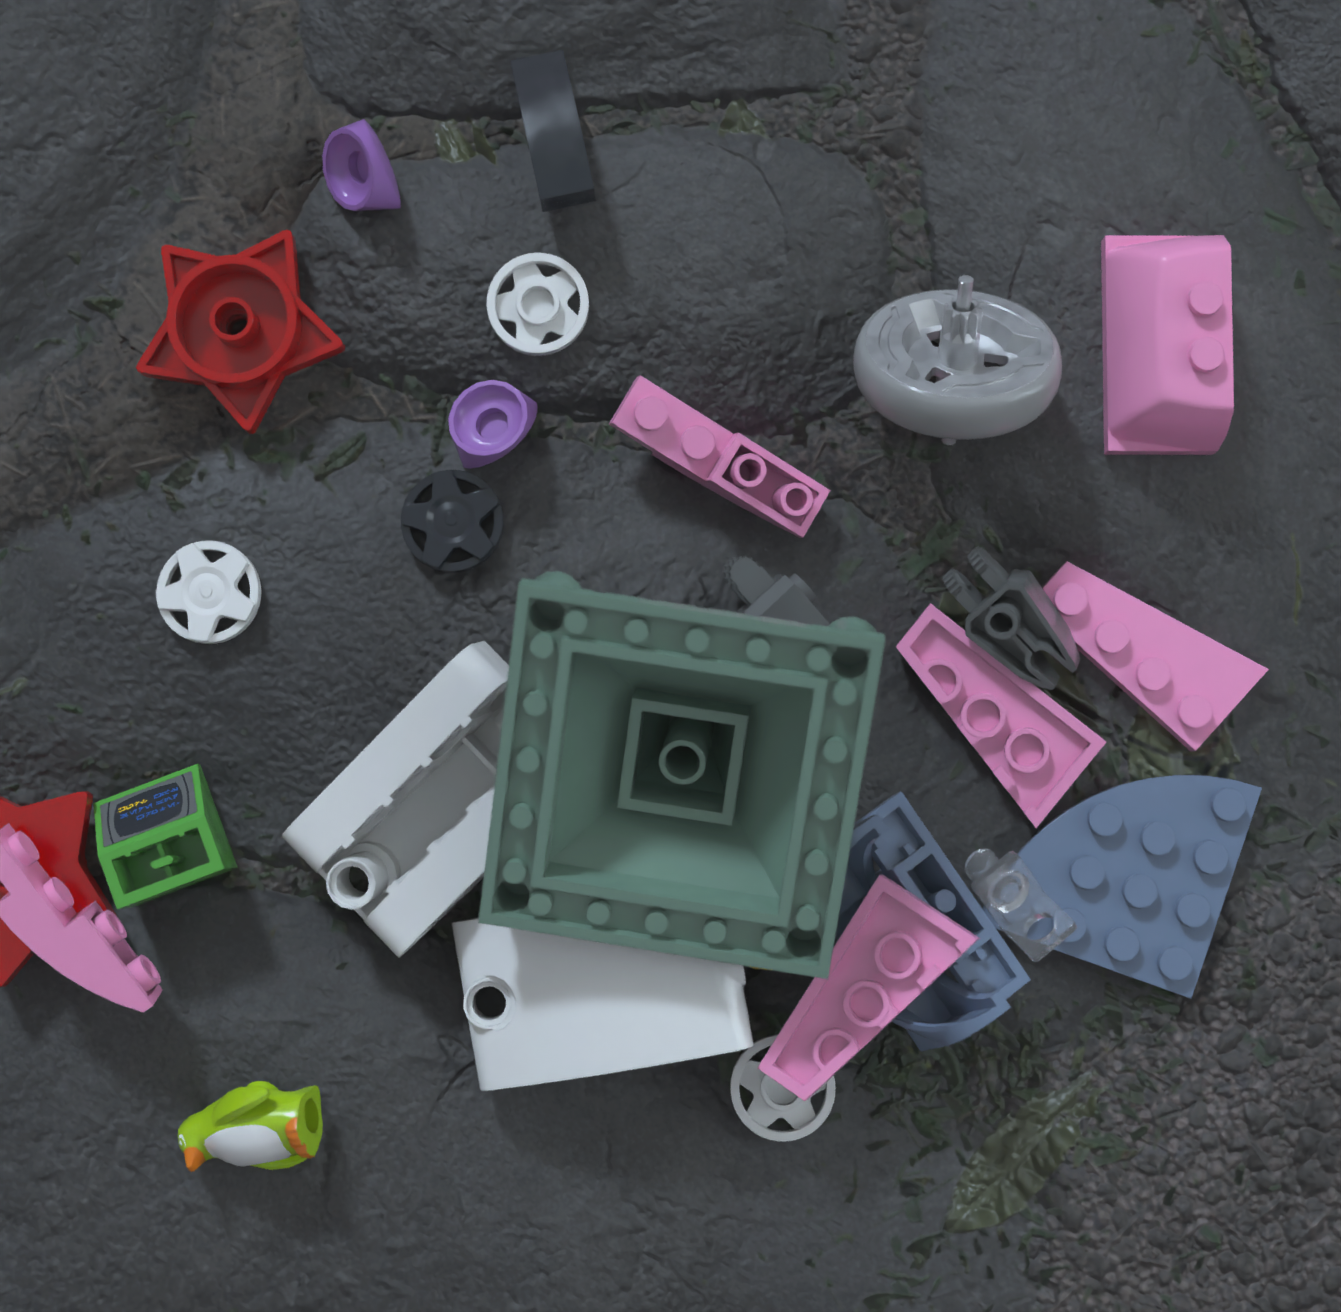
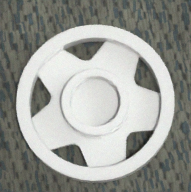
(538, 304)
(208, 592)
(774, 1100)

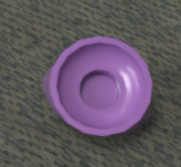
(359, 169)
(489, 421)

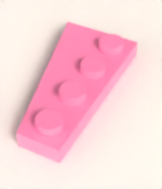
(1155, 659)
(1010, 722)
(876, 970)

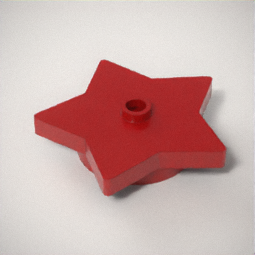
(213, 294)
(60, 835)

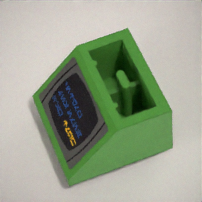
(160, 838)

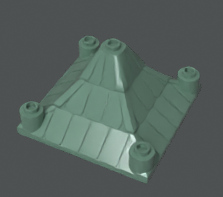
(678, 776)

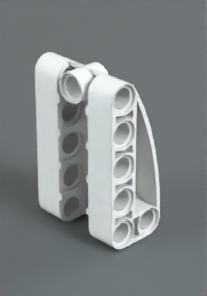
(414, 804)
(592, 1006)

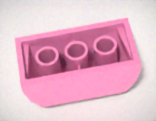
(1166, 344)

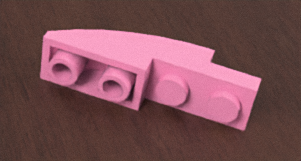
(719, 458)
(80, 945)

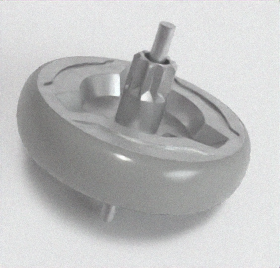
(968, 399)

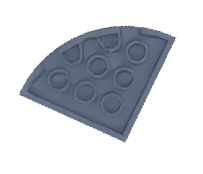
(1143, 873)

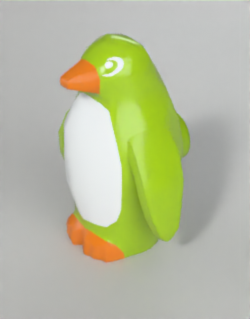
(255, 1128)

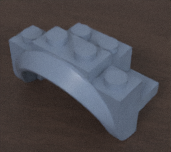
(914, 860)

